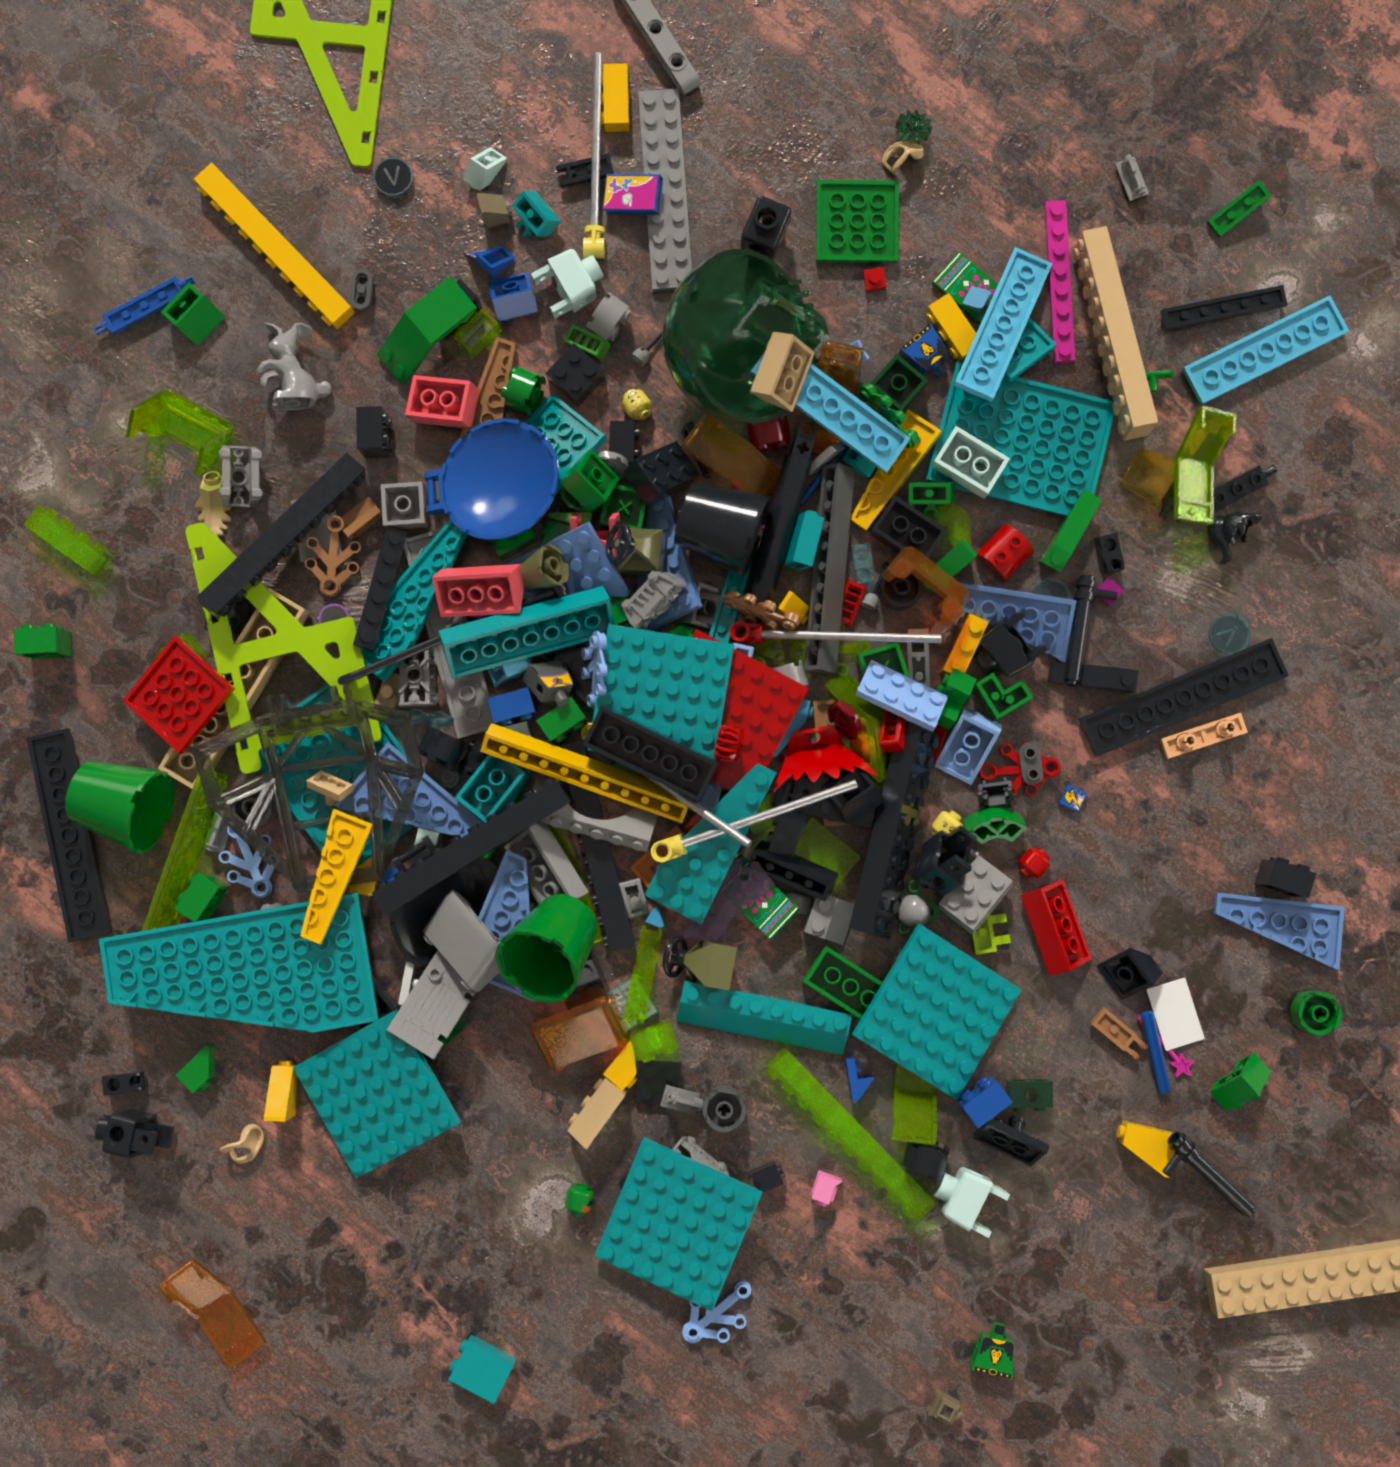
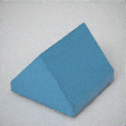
(655, 918)

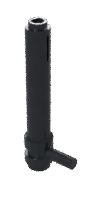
(1084, 598)
(1190, 1153)

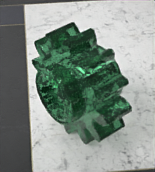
(913, 127)

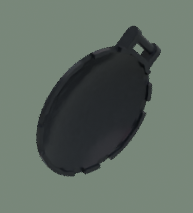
(410, 919)

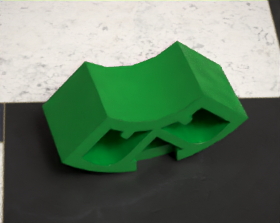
(995, 823)

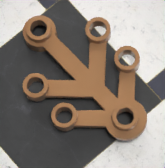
(332, 561)
(761, 610)

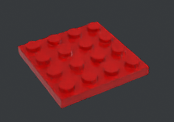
(178, 694)

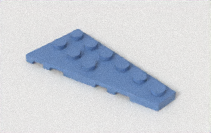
(1046, 619)
(1300, 926)

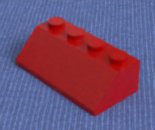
(1056, 927)

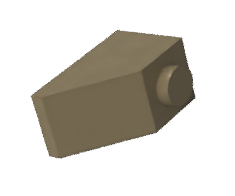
(494, 209)

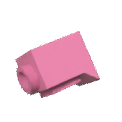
(824, 1188)

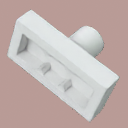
(408, 981)

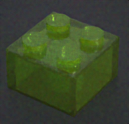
(654, 1040)

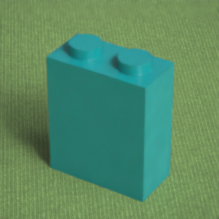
(804, 540)
(481, 1368)

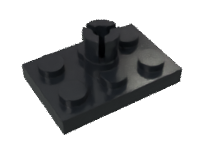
(1011, 1140)

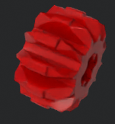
(726, 743)

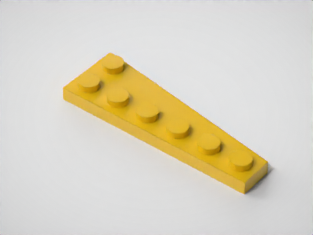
(886, 485)
(339, 859)

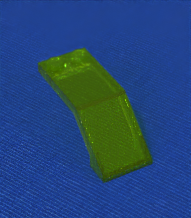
(1196, 464)
(870, 715)
(913, 1108)

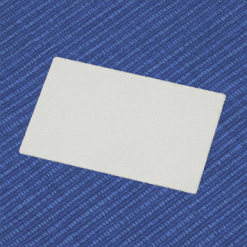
(1175, 1014)

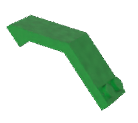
(424, 327)

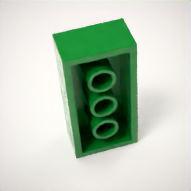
(842, 981)

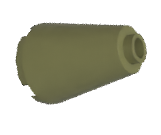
(545, 568)

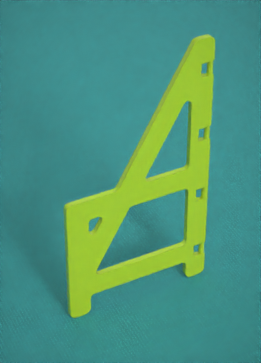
(312, 37)
(289, 638)

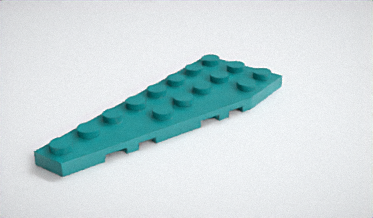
(414, 598)
(693, 880)

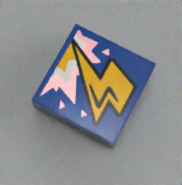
(1072, 798)

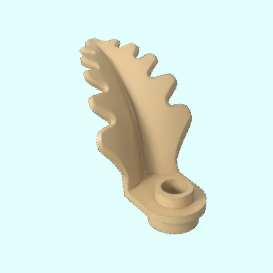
(211, 503)

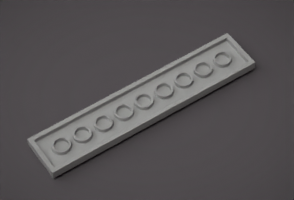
(664, 155)
(465, 694)

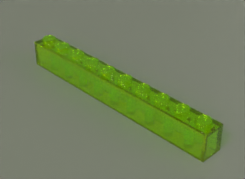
(851, 1134)

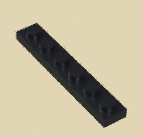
(1224, 308)
(380, 589)

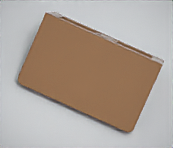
(360, 518)

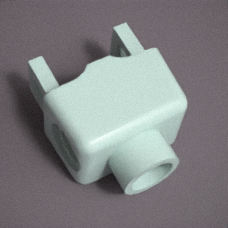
(573, 278)
(964, 1198)

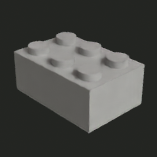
(977, 896)

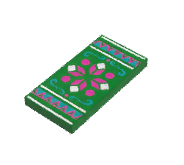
(958, 279)
(770, 910)

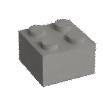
(404, 505)

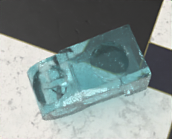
(862, 562)

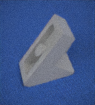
(634, 897)

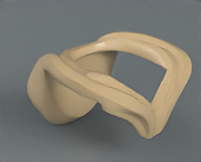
(913, 150)
(250, 1138)

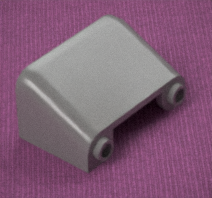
(463, 941)

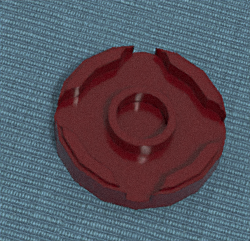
(845, 720)

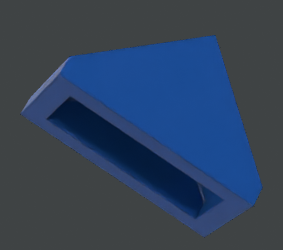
(492, 261)

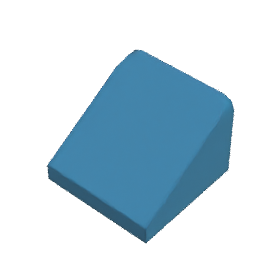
(976, 299)

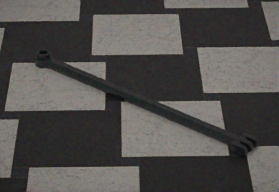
(558, 591)

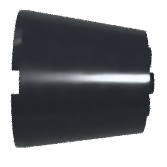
(722, 525)

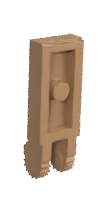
(1117, 1032)

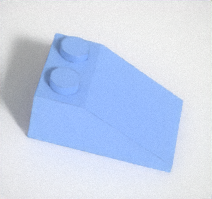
(968, 745)

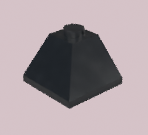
(1130, 972)

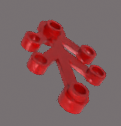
(1009, 770)

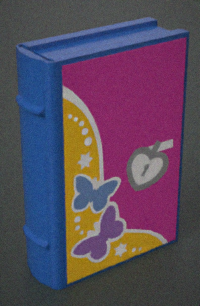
(632, 194)

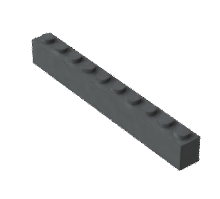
(830, 567)

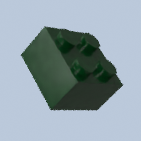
(899, 382)

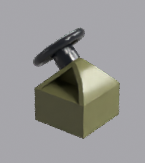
(637, 549)
(706, 962)

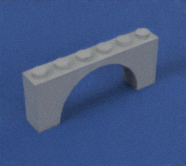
(629, 830)

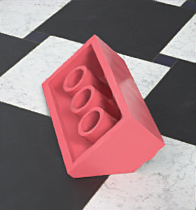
(479, 590)

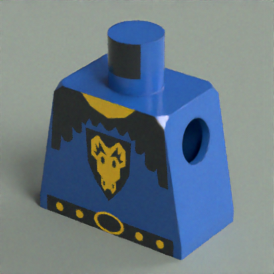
(925, 352)

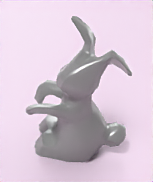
(297, 385)

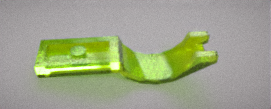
(642, 975)

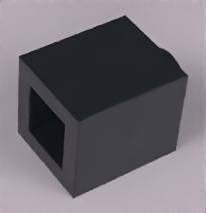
(768, 1176)

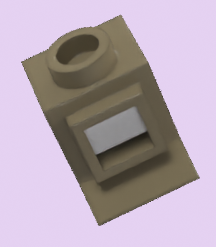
(944, 1407)

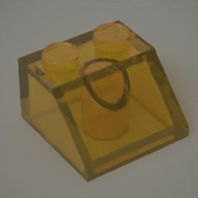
(1149, 475)

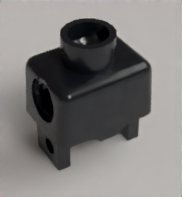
(766, 238)
(1006, 647)
(944, 870)
(126, 1140)

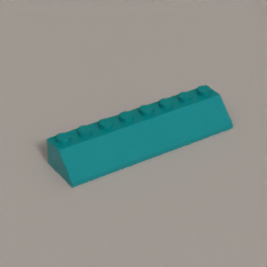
(526, 634)
(764, 1017)

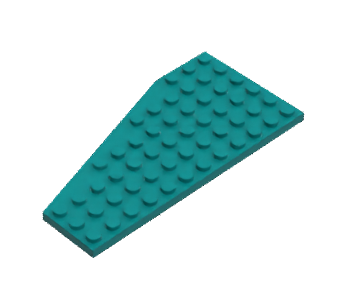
(249, 969)

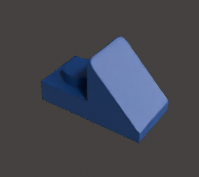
(856, 1084)

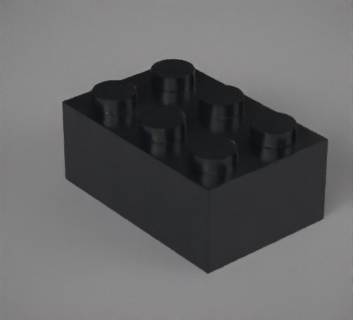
(661, 473)
(906, 526)

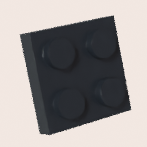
(654, 1077)

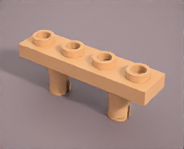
(1203, 735)

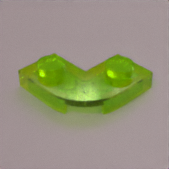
(957, 520)

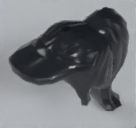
(1228, 529)

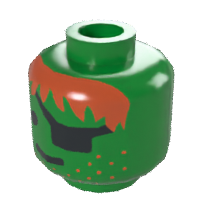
(579, 1199)

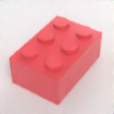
(442, 401)

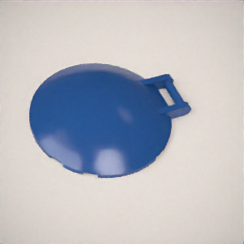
(496, 480)

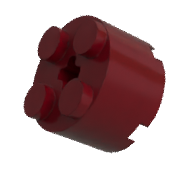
(770, 434)

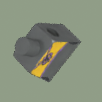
(549, 682)

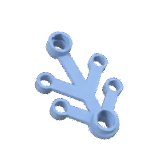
(596, 667)
(251, 864)
(716, 1317)

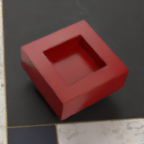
(874, 279)

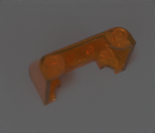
(954, 594)
(580, 1032)

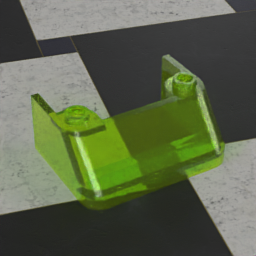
(183, 421)

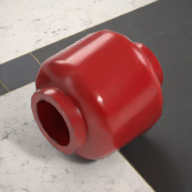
(1034, 863)

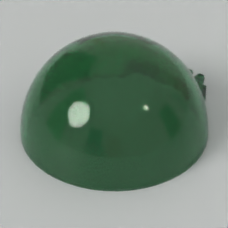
(698, 340)

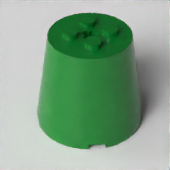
(121, 803)
(548, 948)

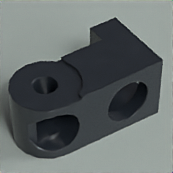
(1110, 553)
(123, 1082)

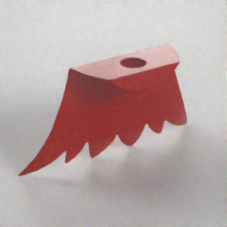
(813, 758)

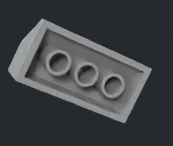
(547, 864)

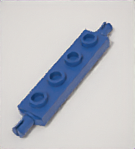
(142, 306)

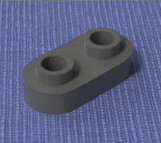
(361, 291)
(1030, 763)

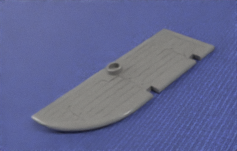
(431, 1007)

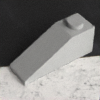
(919, 659)

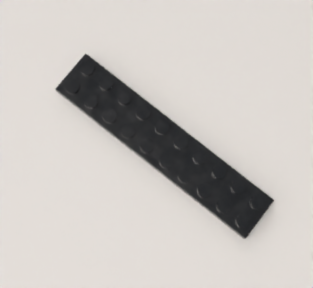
(1183, 697)
(69, 844)

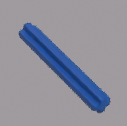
(1155, 1052)

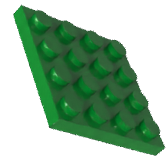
(857, 221)

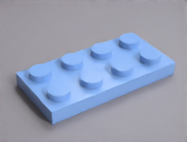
(901, 695)

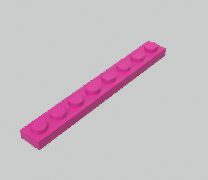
(1059, 281)

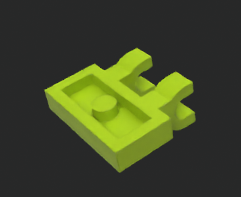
(984, 938)

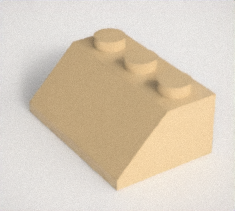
(782, 371)
(595, 1111)

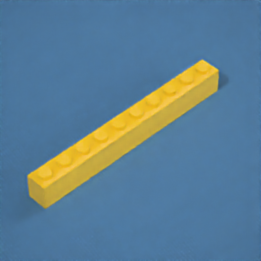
(276, 248)
(581, 772)

